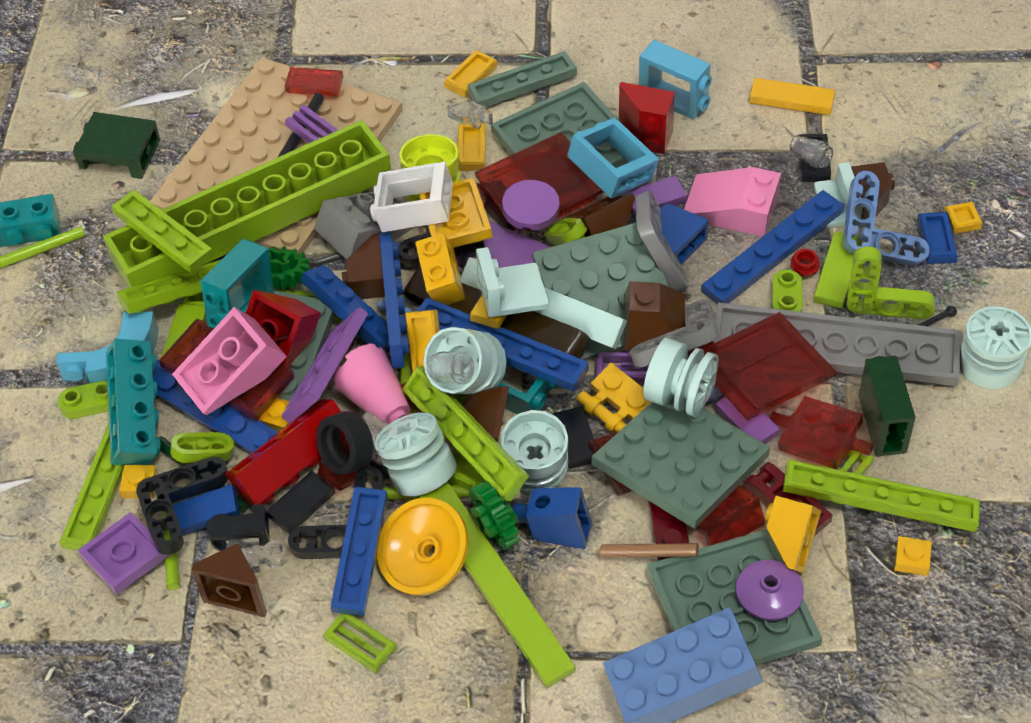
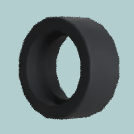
(357, 435)

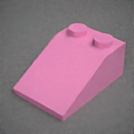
(736, 199)
(228, 362)

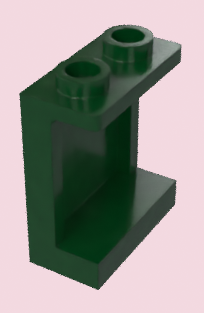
(118, 142)

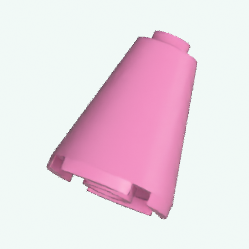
(371, 383)

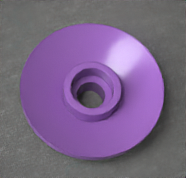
(765, 601)

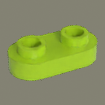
(565, 231)
(787, 290)
(85, 400)
(201, 445)

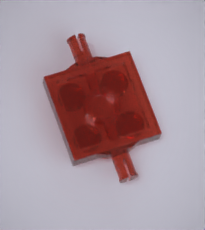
(821, 432)

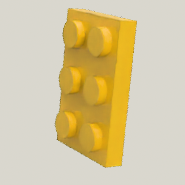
(467, 215)

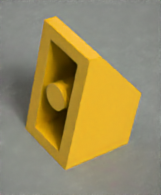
(792, 530)

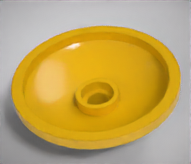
(408, 540)

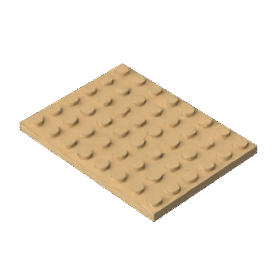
(254, 131)

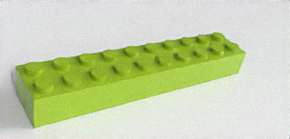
(259, 200)

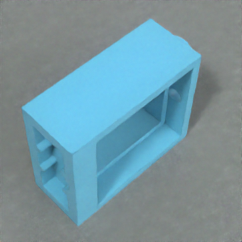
(660, 58)
(611, 179)

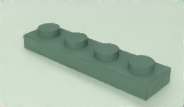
(522, 79)

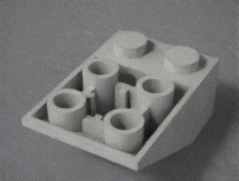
(348, 222)

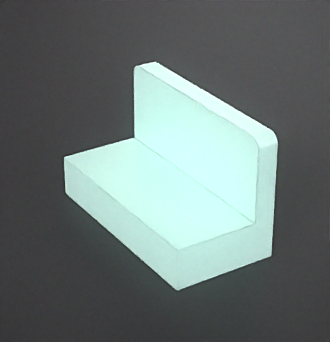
(840, 190)

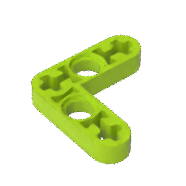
(920, 303)

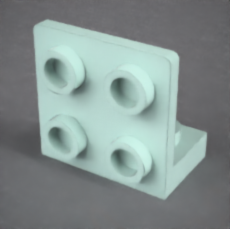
(509, 288)

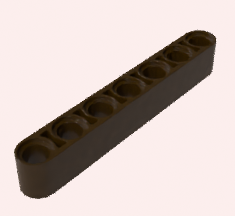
(528, 324)

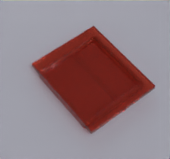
(543, 162)
(767, 365)

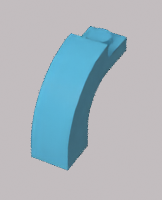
(92, 365)

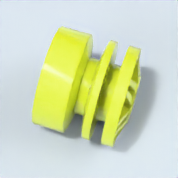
(430, 150)

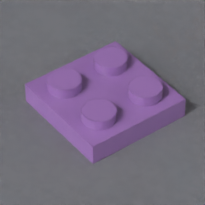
(122, 553)

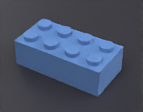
(683, 671)

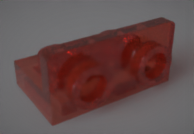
(733, 517)

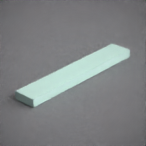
(594, 322)

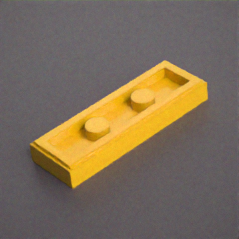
(792, 96)

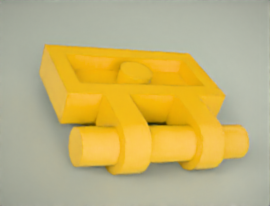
(620, 392)

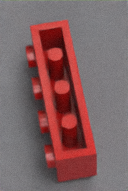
(282, 456)

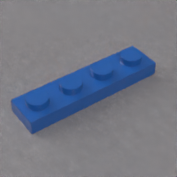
(344, 301)
(359, 551)

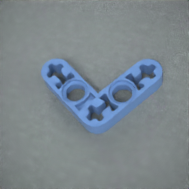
(871, 235)

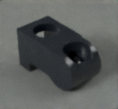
(251, 525)

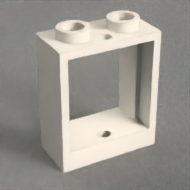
(410, 181)

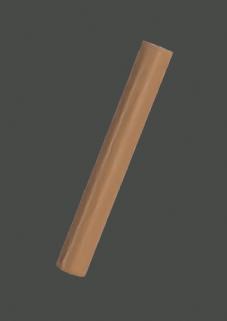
(650, 550)

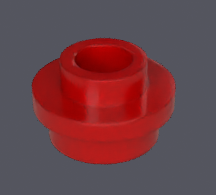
(805, 262)

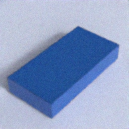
(937, 233)
(197, 511)

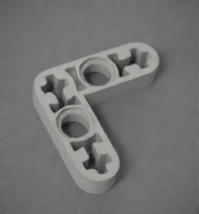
(650, 230)
(699, 330)

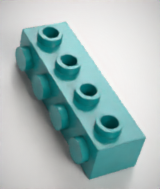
(24, 223)
(132, 402)

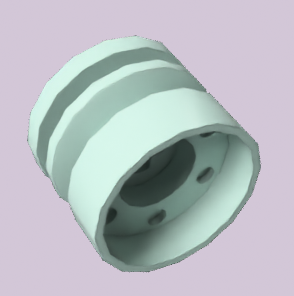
(994, 347)
(483, 348)
(674, 374)
(539, 446)
(415, 454)

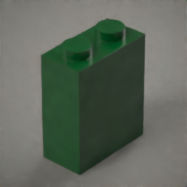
(886, 406)

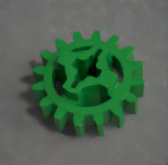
(287, 267)
(494, 515)

